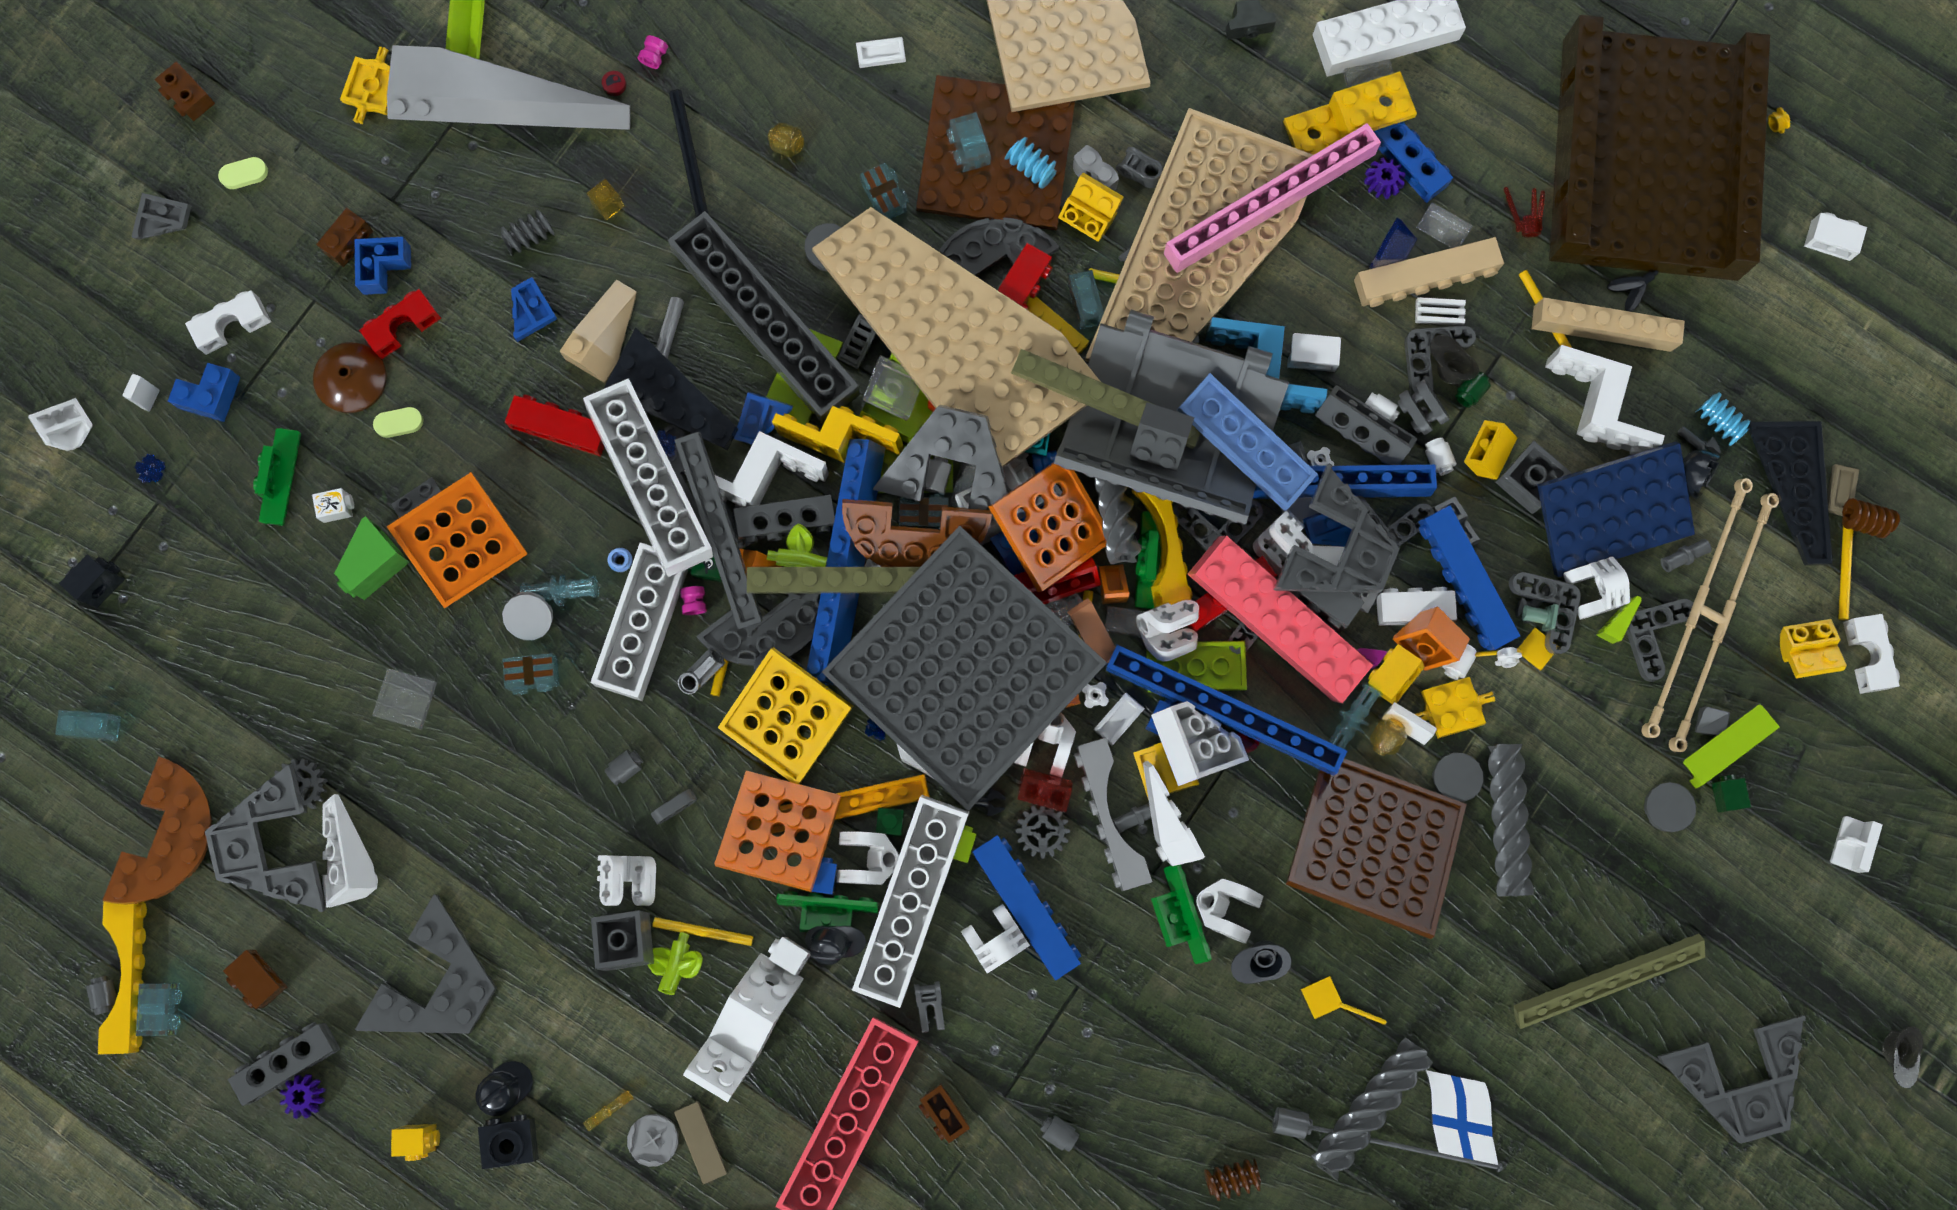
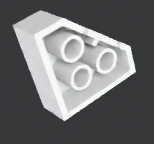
(1196, 743)

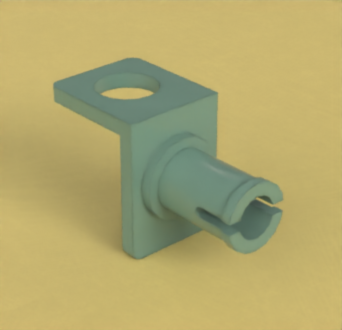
(1544, 616)

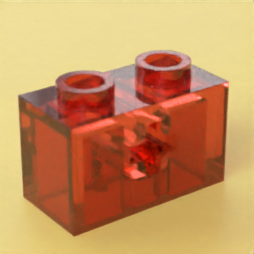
(1044, 790)

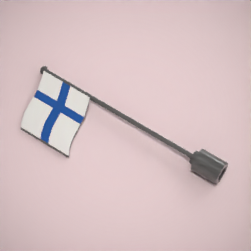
(1458, 1117)

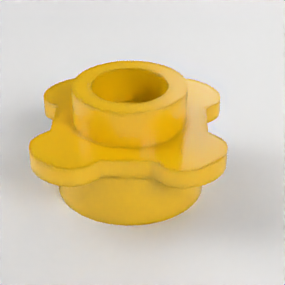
(1779, 121)

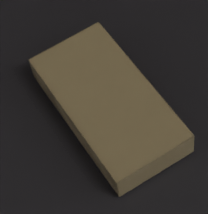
(1841, 487)

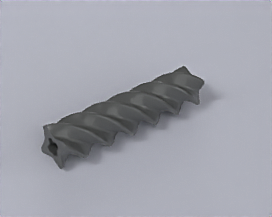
(1116, 522)
(1510, 817)
(1370, 1108)

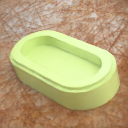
(243, 173)
(398, 422)

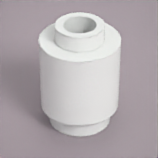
(1383, 406)
(1440, 454)
(1460, 668)

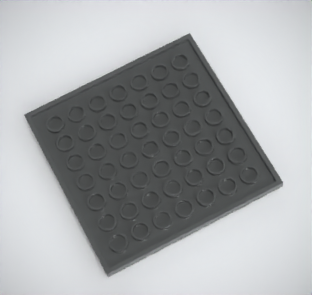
(964, 668)

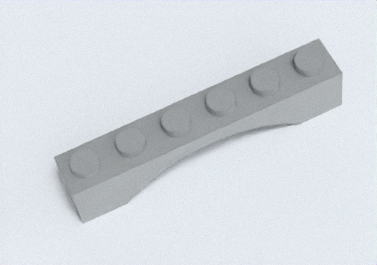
(1128, 865)

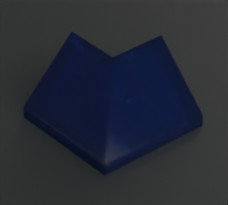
(1395, 245)

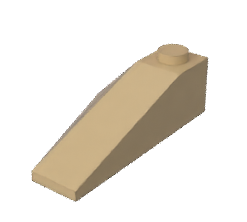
(600, 335)

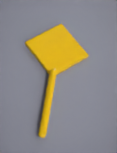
(1532, 649)
(1324, 998)

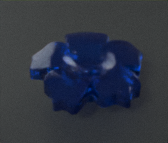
(667, 443)
(150, 469)
(873, 729)

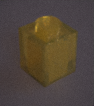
(605, 199)

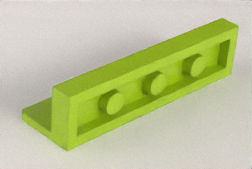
(465, 27)
(1730, 745)

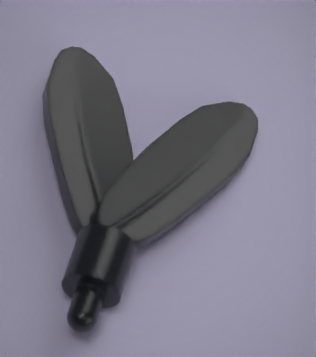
(1636, 285)

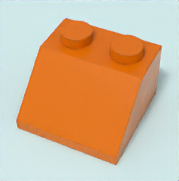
(1433, 638)

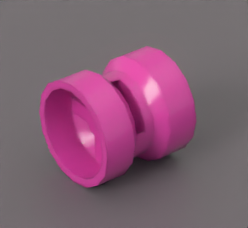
(652, 52)
(693, 600)

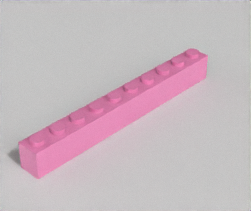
(1271, 198)

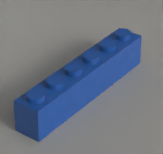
(1468, 579)
(1026, 907)

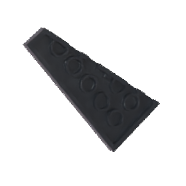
(668, 393)
(1796, 470)

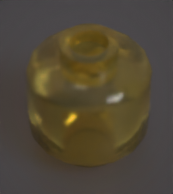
(786, 139)
(1388, 736)

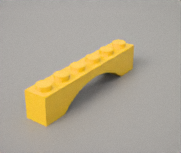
(1171, 577)
(126, 928)

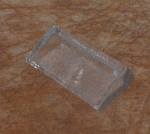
(1444, 226)

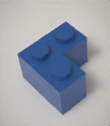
(377, 256)
(210, 397)

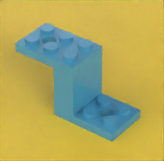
(1269, 339)

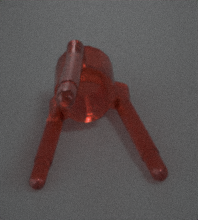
(1531, 224)

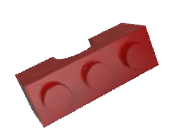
(381, 332)

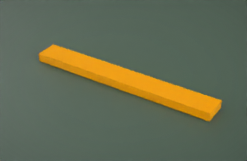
(866, 799)

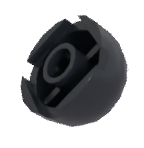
(1699, 470)

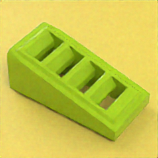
(1618, 624)

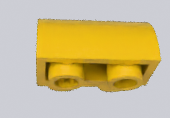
(1091, 207)
(1812, 648)
(1158, 758)

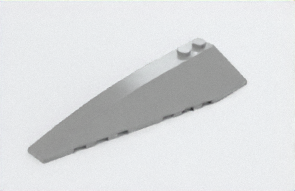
(463, 89)

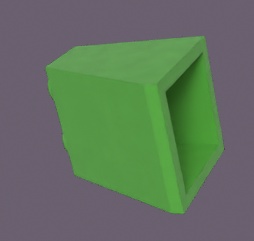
(368, 561)

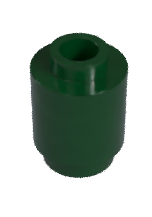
(1473, 390)

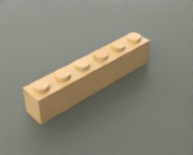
(1428, 272)
(1608, 324)

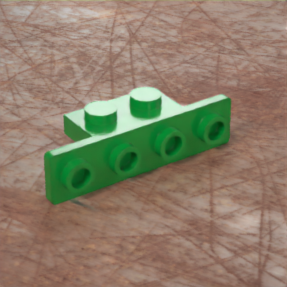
(276, 475)
(1148, 561)
(826, 911)
(1179, 917)

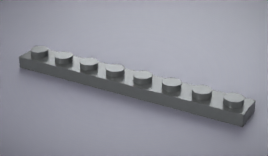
(718, 529)

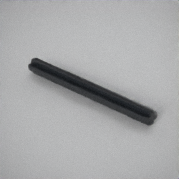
(688, 152)

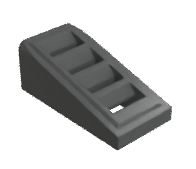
(851, 338)

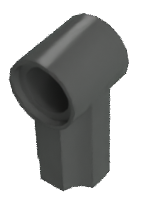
(701, 671)

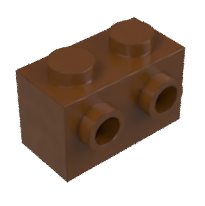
(183, 89)
(340, 238)
(254, 979)
(944, 1112)

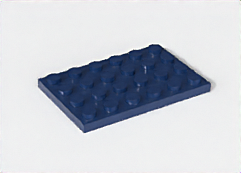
(1617, 508)

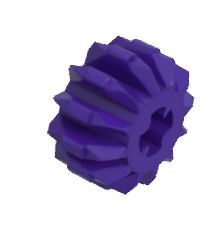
(1387, 170)
(293, 1096)

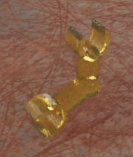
(608, 1110)

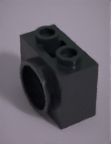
(92, 580)
(519, 1131)

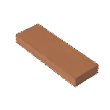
(1092, 629)

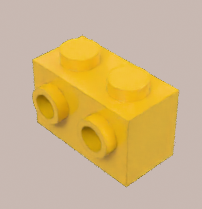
(1490, 449)
(1396, 673)
(414, 1141)

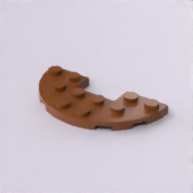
(905, 546)
(178, 841)

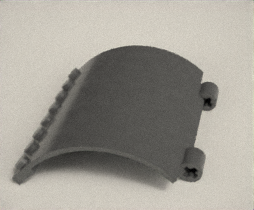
(1165, 374)

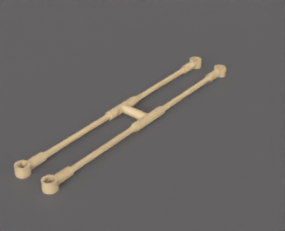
(1722, 619)

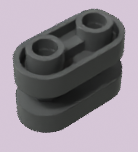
(1410, 404)

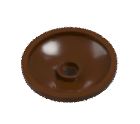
(359, 387)

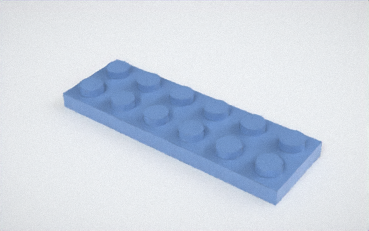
(1247, 442)

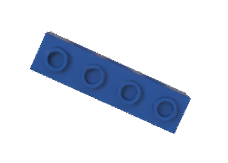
(1425, 185)

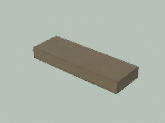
(700, 1142)

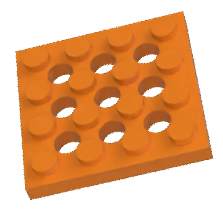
(1036, 519)
(469, 577)
(811, 851)

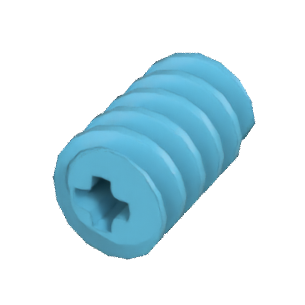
(1031, 163)
(1724, 418)

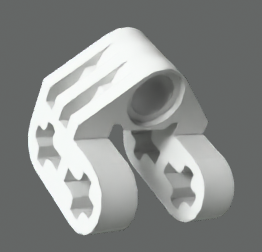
(1280, 538)
(1611, 583)
(1159, 622)
(1058, 732)
(879, 847)
(620, 869)
(1213, 915)
(1001, 947)

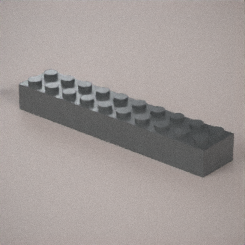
(763, 316)

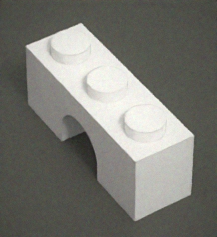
(209, 327)
(1872, 634)

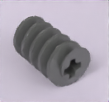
(526, 231)

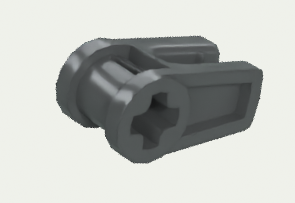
(931, 999)

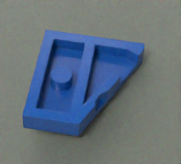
(529, 309)
(758, 416)
(1326, 531)

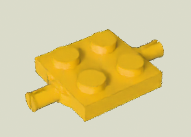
(367, 85)
(1454, 707)

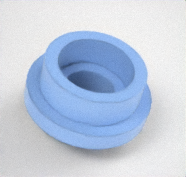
(618, 552)

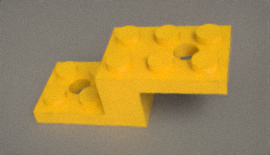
(1351, 110)
(836, 431)

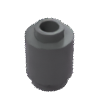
(624, 767)
(101, 995)
(1059, 1133)

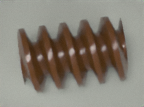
(1869, 518)
(1233, 1180)

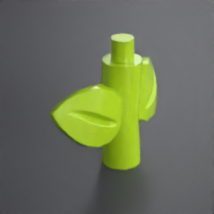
(798, 554)
(675, 964)

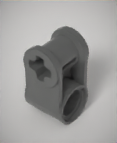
(1137, 164)

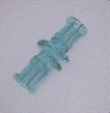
(563, 589)
(1354, 716)

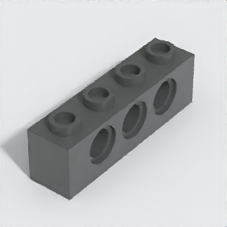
(1362, 415)
(819, 507)
(245, 1080)

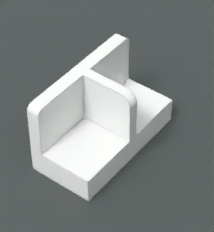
(1314, 352)
(1855, 844)

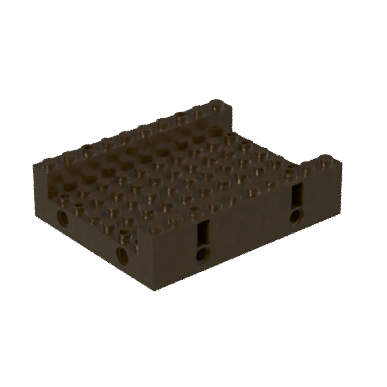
(1660, 152)

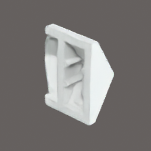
(62, 425)

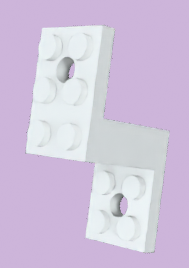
(1603, 400)
(761, 467)
(743, 1027)

